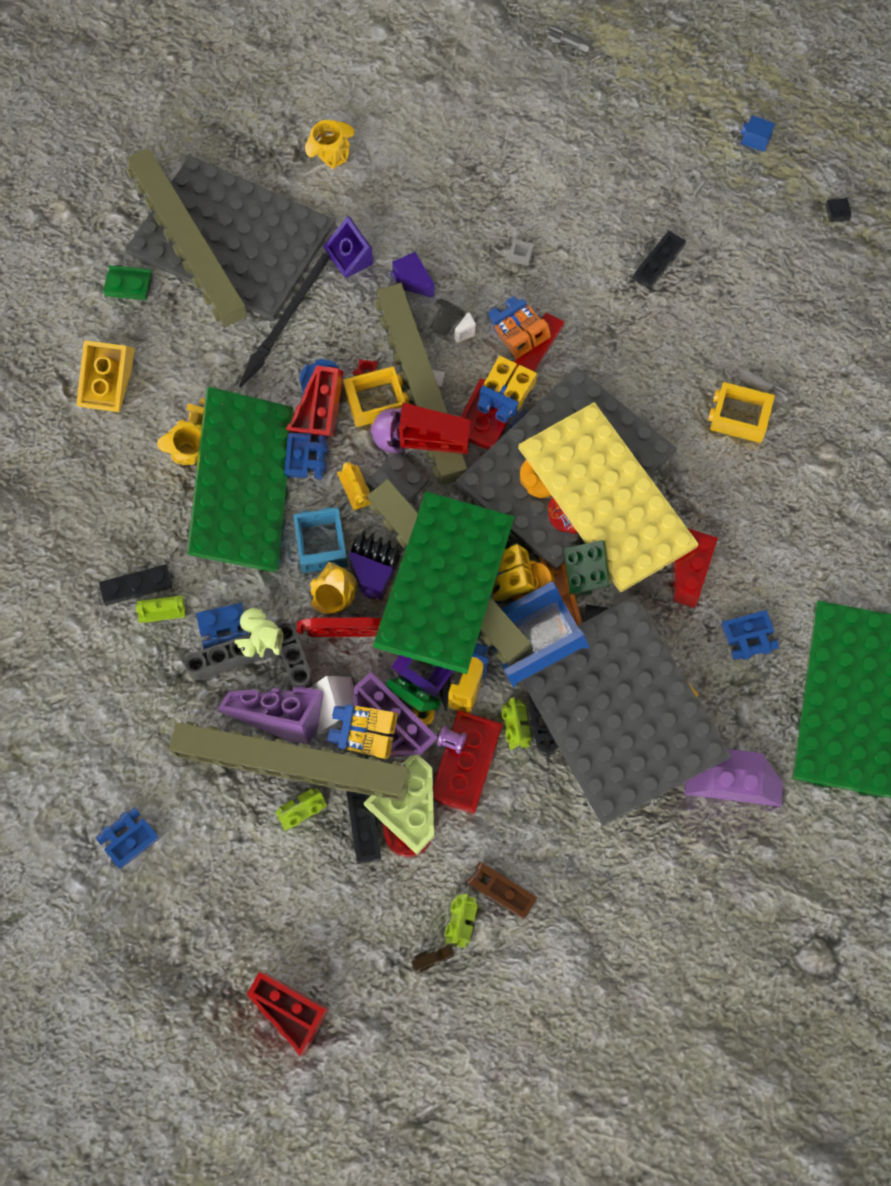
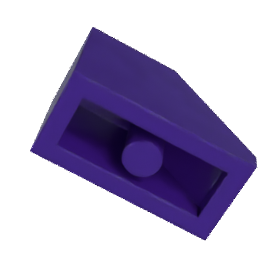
(412, 275)
(371, 576)

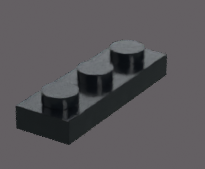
(659, 259)
(135, 585)
(363, 829)

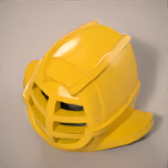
(330, 148)
(182, 442)
(333, 589)

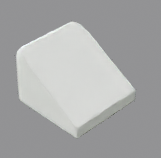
(465, 329)

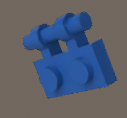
(298, 454)
(219, 621)
(748, 628)
(131, 843)

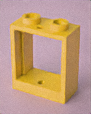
(368, 381)
(738, 428)

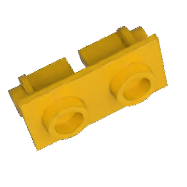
(354, 486)

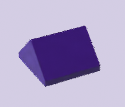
(349, 249)

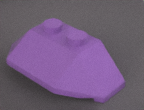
(410, 734)
(742, 778)

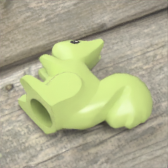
(264, 634)

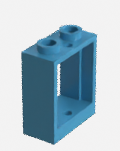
(318, 561)

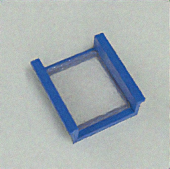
(547, 626)

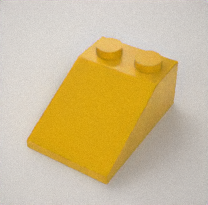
(104, 375)

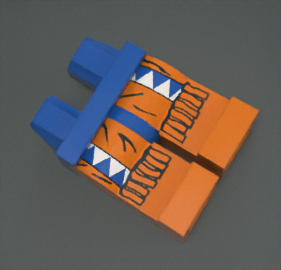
(518, 325)

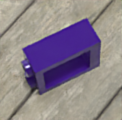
(432, 685)

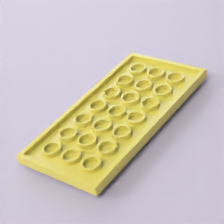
(608, 495)

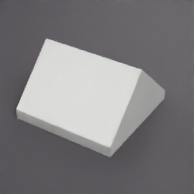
(336, 692)

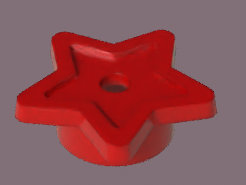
(365, 365)

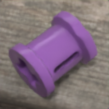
(451, 739)

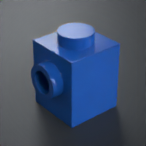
(757, 133)

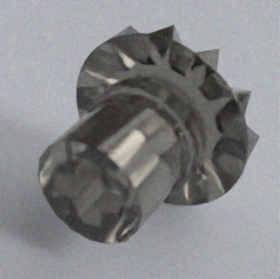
(446, 317)

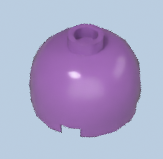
(386, 430)

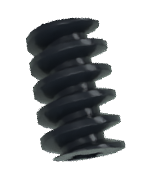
(376, 550)

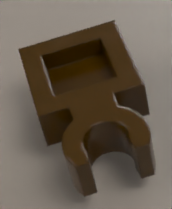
(425, 960)

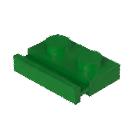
(127, 282)
(413, 694)

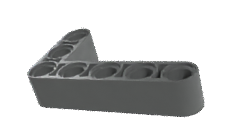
(233, 660)

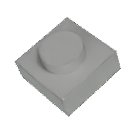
(520, 252)

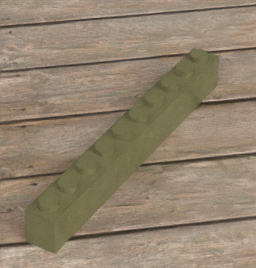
(186, 237)
(415, 371)
(496, 626)
(290, 761)

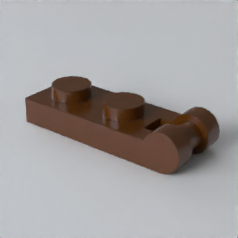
(502, 891)

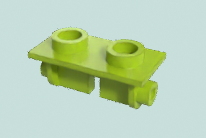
(160, 609)
(516, 734)
(310, 803)
(462, 909)

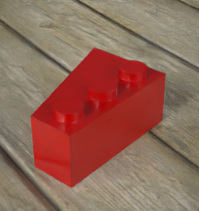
(319, 404)
(433, 430)
(691, 570)
(289, 1010)

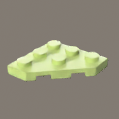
(414, 817)

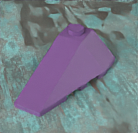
(285, 714)

